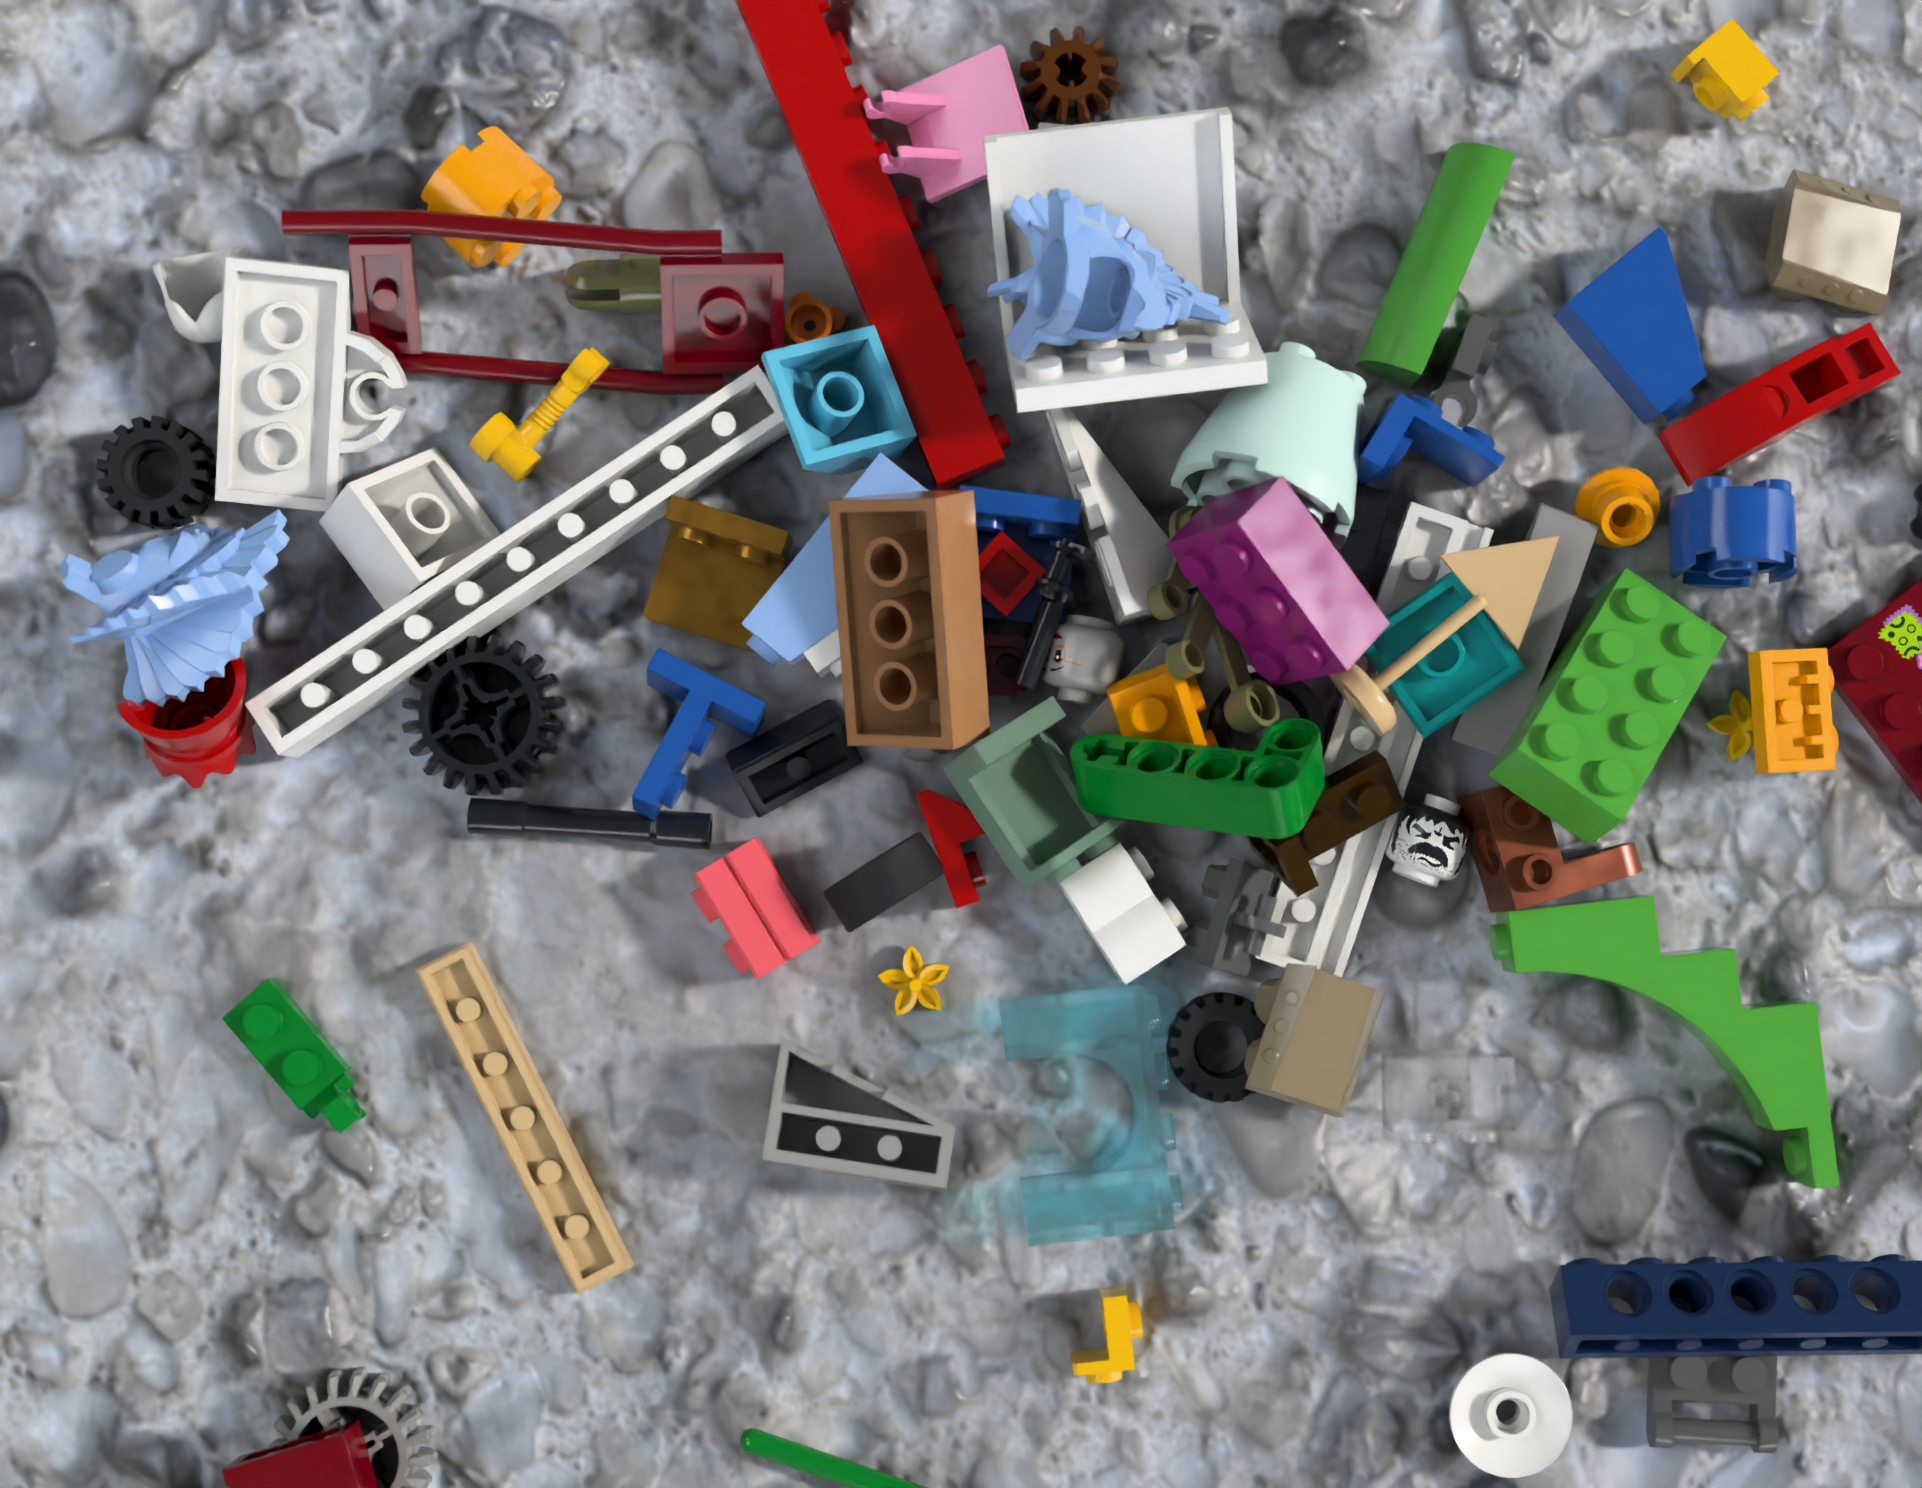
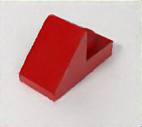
(949, 826)

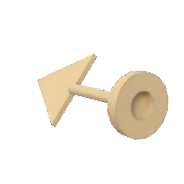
(1502, 583)

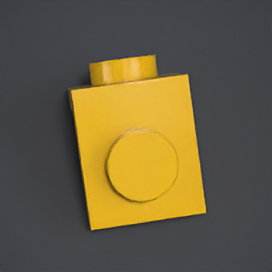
(1121, 1325)

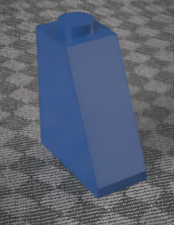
(1639, 330)

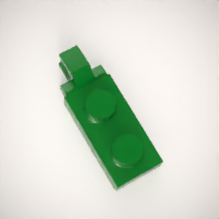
(296, 1054)

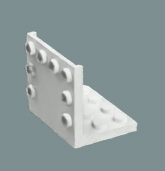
(1179, 188)

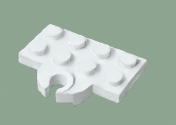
(294, 384)

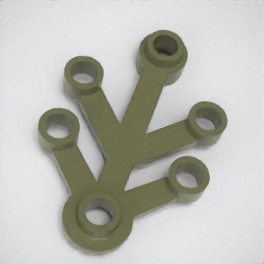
(1251, 702)

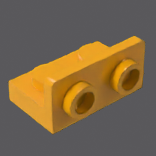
(1160, 707)
(1792, 710)

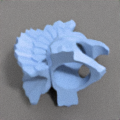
(1092, 278)
(179, 603)

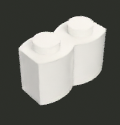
(1123, 912)

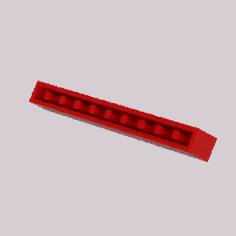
(876, 238)

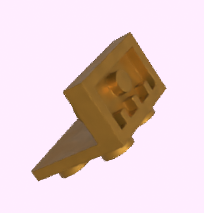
(714, 571)

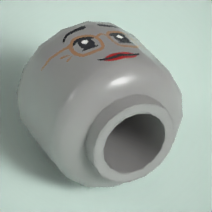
(1083, 659)

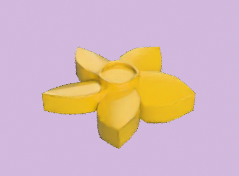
(1737, 725)
(914, 982)

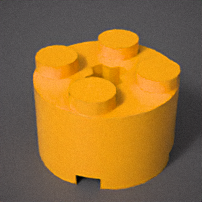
(491, 181)

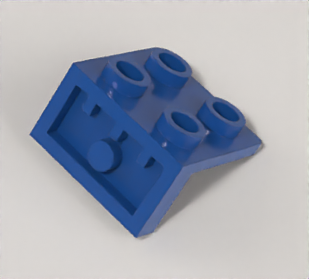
(1418, 426)
(1031, 524)

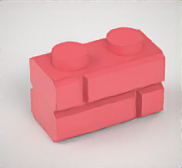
(755, 909)

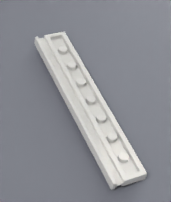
(1327, 918)

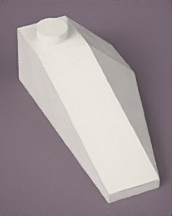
(1116, 524)

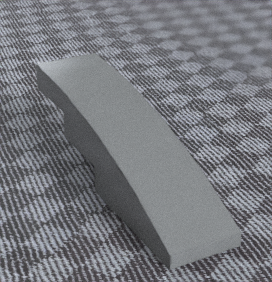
(1494, 717)

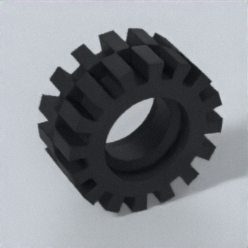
(122, 466)

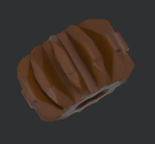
(1069, 56)

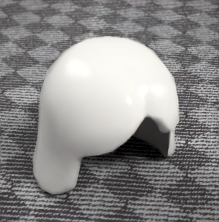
(195, 292)

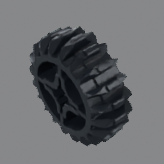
(460, 725)

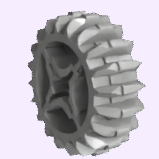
(398, 1422)

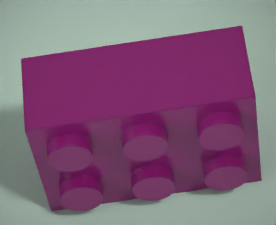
(1277, 583)

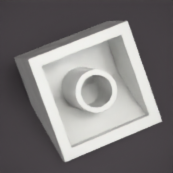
(406, 525)

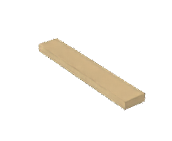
(524, 1117)

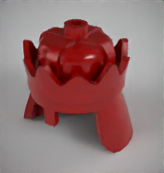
(201, 732)

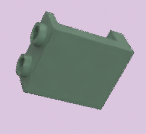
(1028, 799)

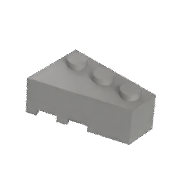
(850, 1128)

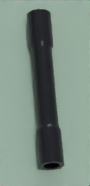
(524, 819)

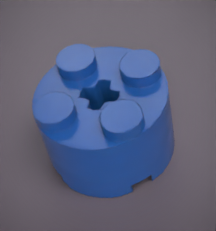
(1733, 533)

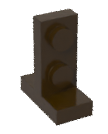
(1348, 804)

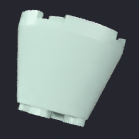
(1292, 427)

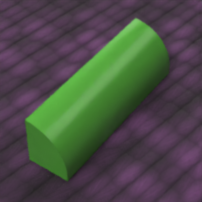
(1434, 262)

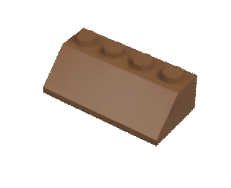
(910, 619)

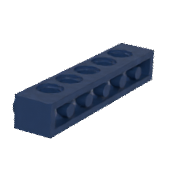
(1719, 1328)

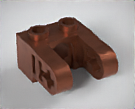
(1521, 854)

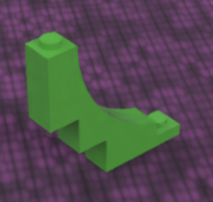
(1764, 1046)

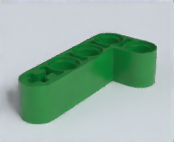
(1205, 786)

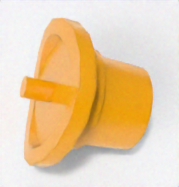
(1621, 503)

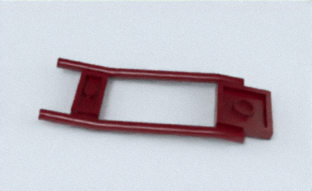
(714, 304)

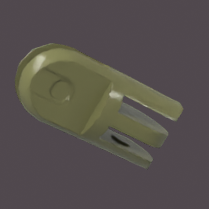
(616, 284)

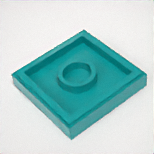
(1455, 672)

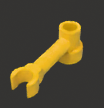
(513, 445)

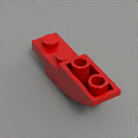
(1778, 403)

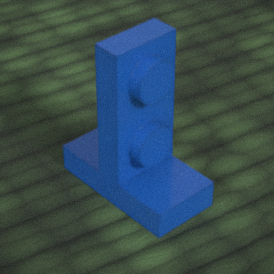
(691, 729)

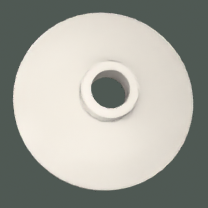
(1531, 1436)

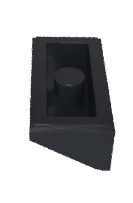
(793, 758)

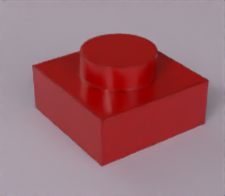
(1006, 574)

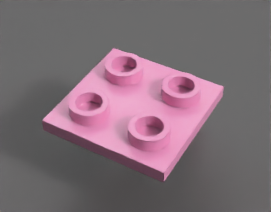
(948, 121)

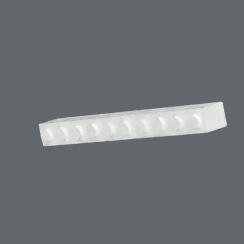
(520, 565)

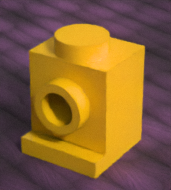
(1728, 73)

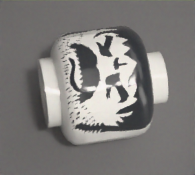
(1429, 841)

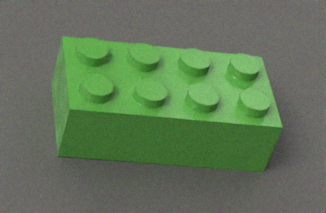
(1607, 707)

